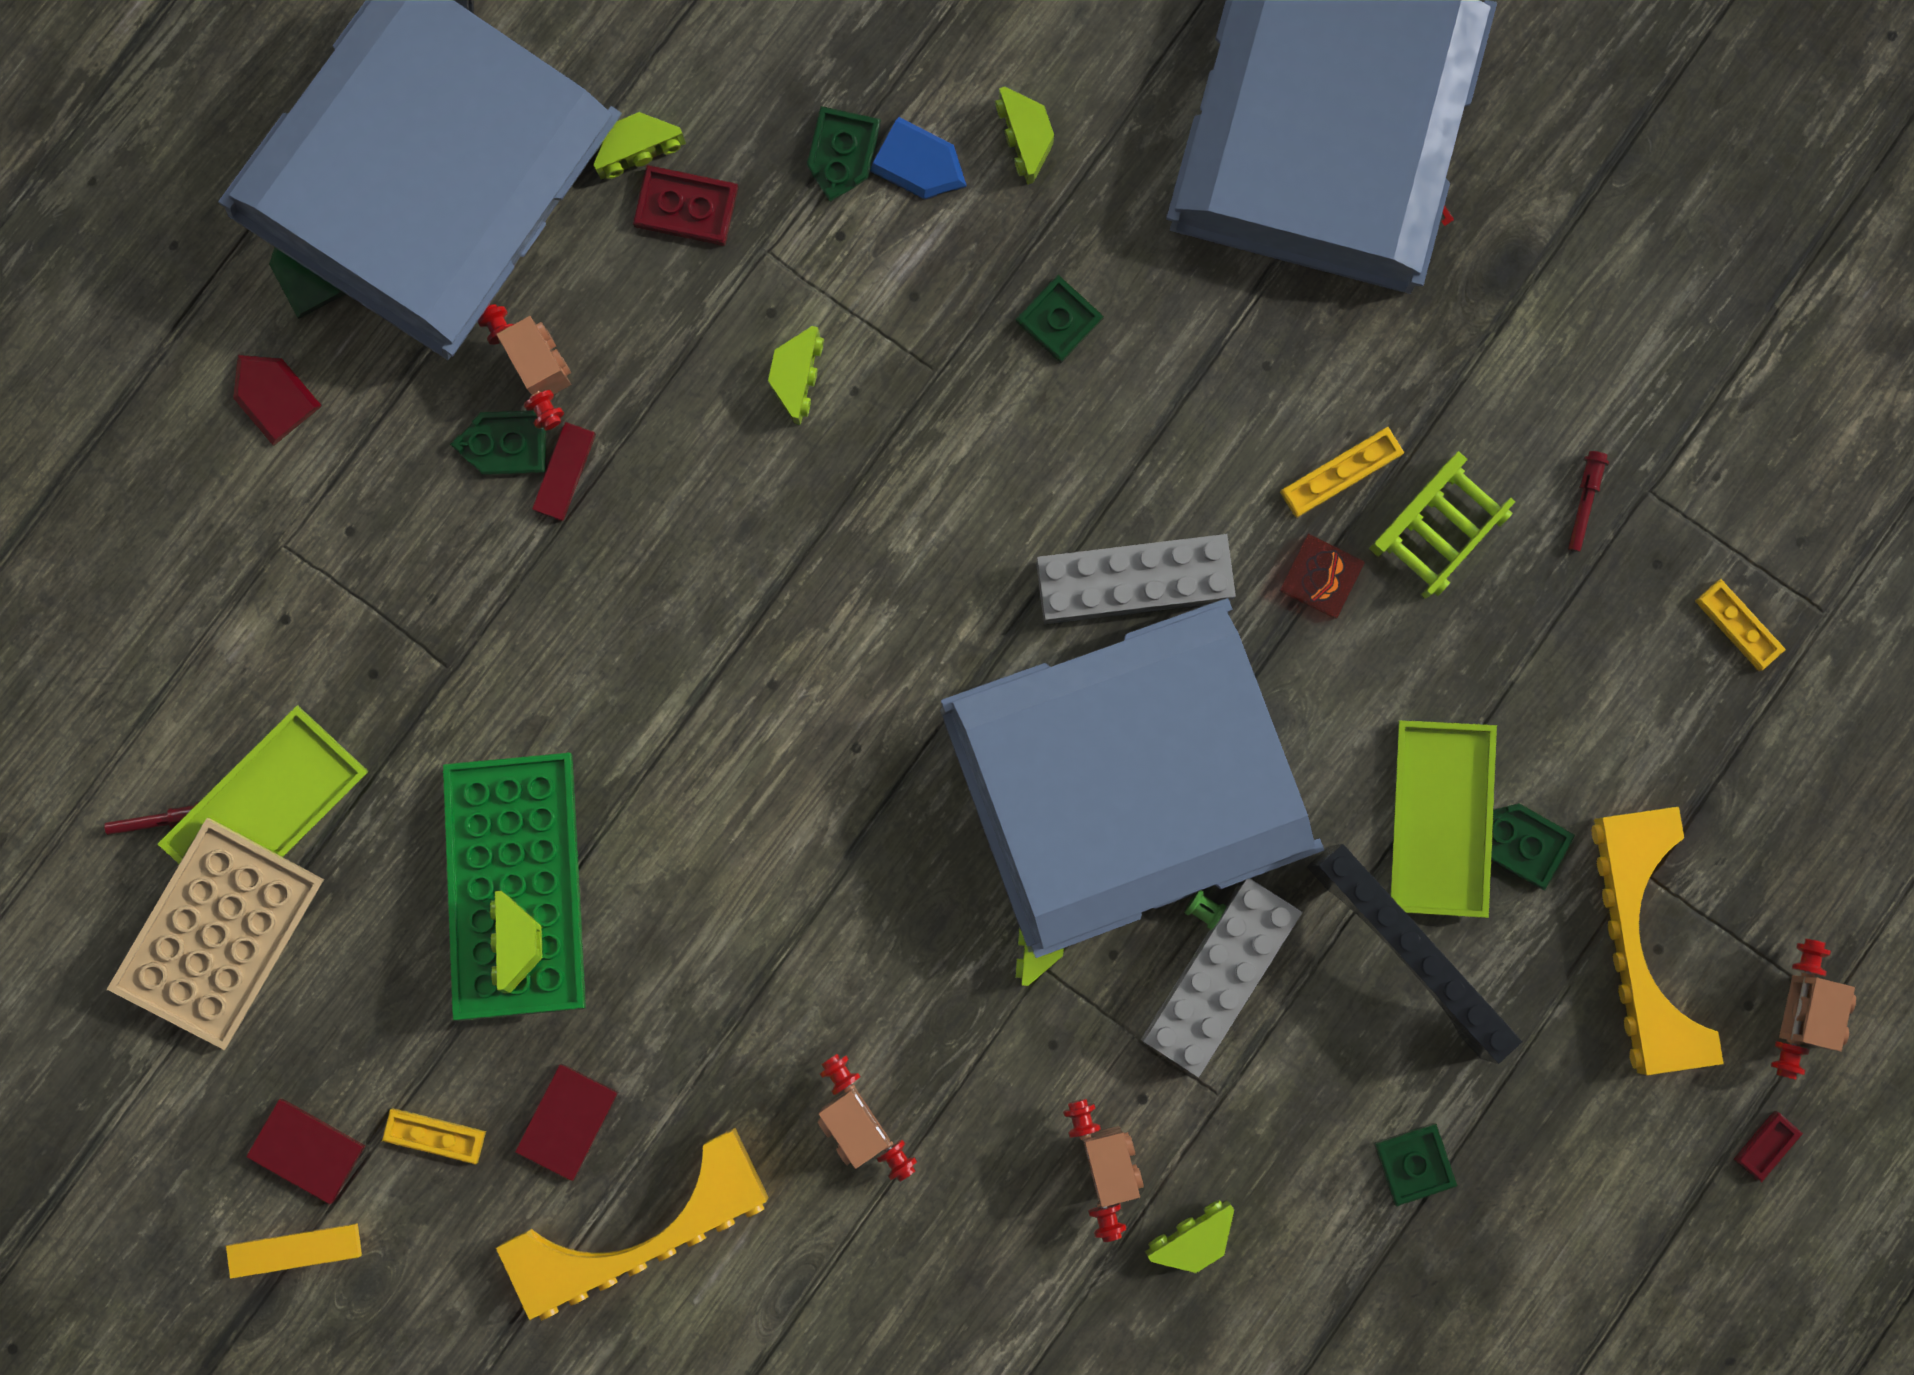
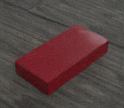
(1768, 1146)

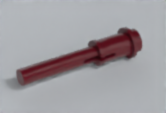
(1590, 485)
(170, 818)

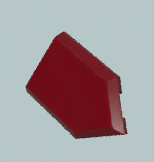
(272, 395)

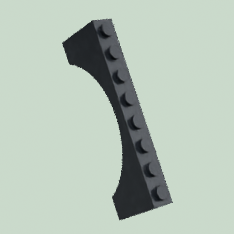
(1467, 1009)

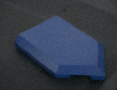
(918, 161)

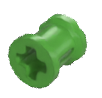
(1205, 909)

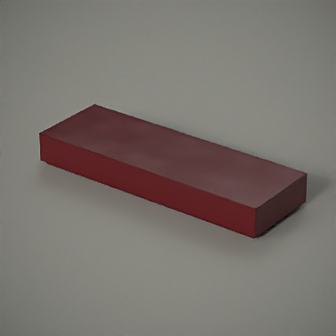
(564, 471)

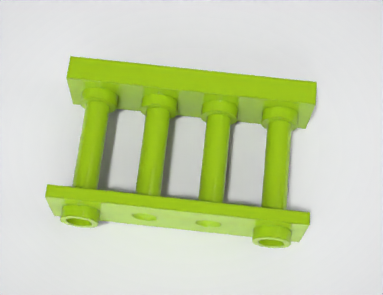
(1412, 519)

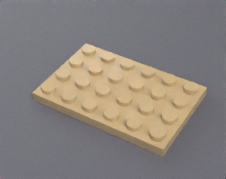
(215, 934)

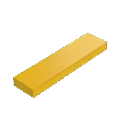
(1342, 472)
(293, 1250)

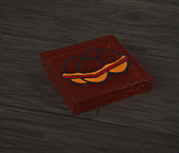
(1322, 576)

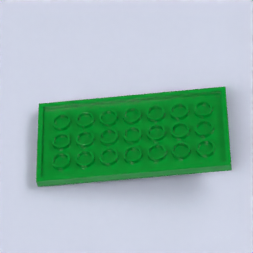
(514, 834)

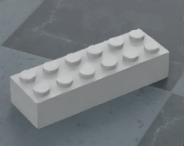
(1135, 579)
(1221, 976)

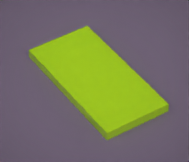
(275, 789)
(1443, 818)

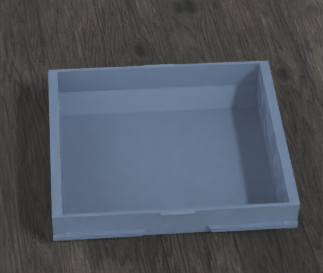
(1332, 132)
(420, 165)
(1128, 778)

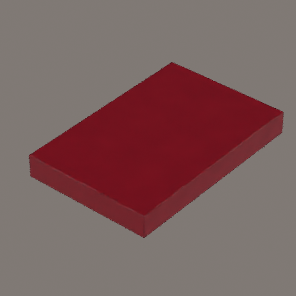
(685, 205)
(566, 1122)
(305, 1151)

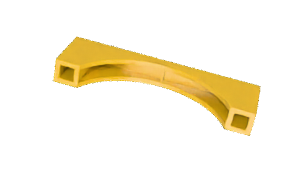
(1659, 1032)
(552, 1274)

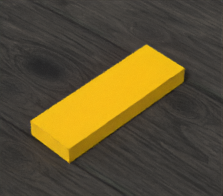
(1740, 625)
(433, 1136)

